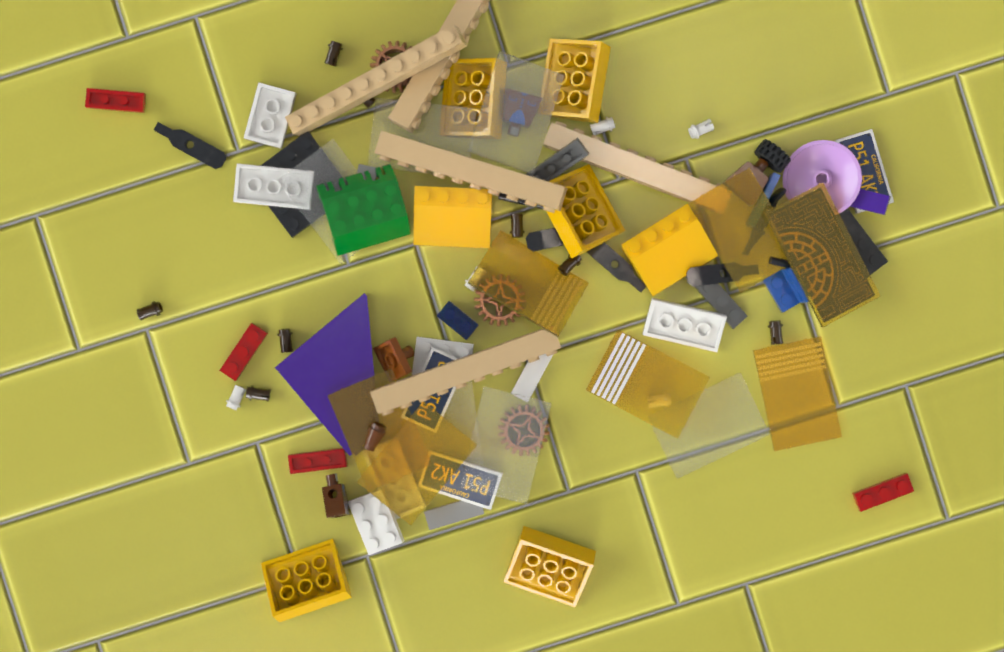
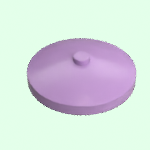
(828, 164)

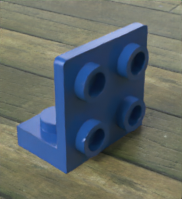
(785, 289)

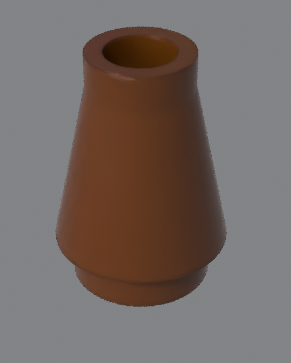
(375, 433)

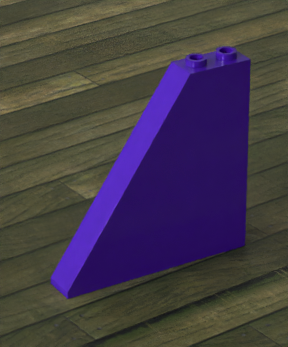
(331, 361)

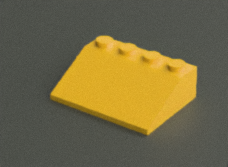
(584, 72)
(468, 83)
(585, 214)
(452, 217)
(669, 249)
(550, 566)
(305, 580)

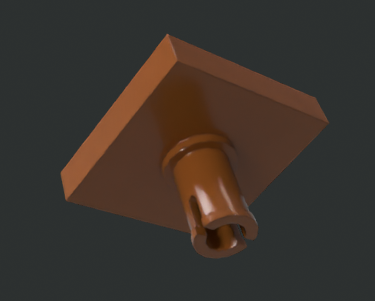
(392, 356)

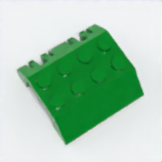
(364, 210)

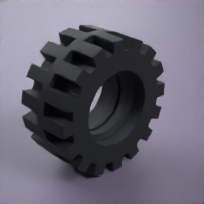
(772, 155)

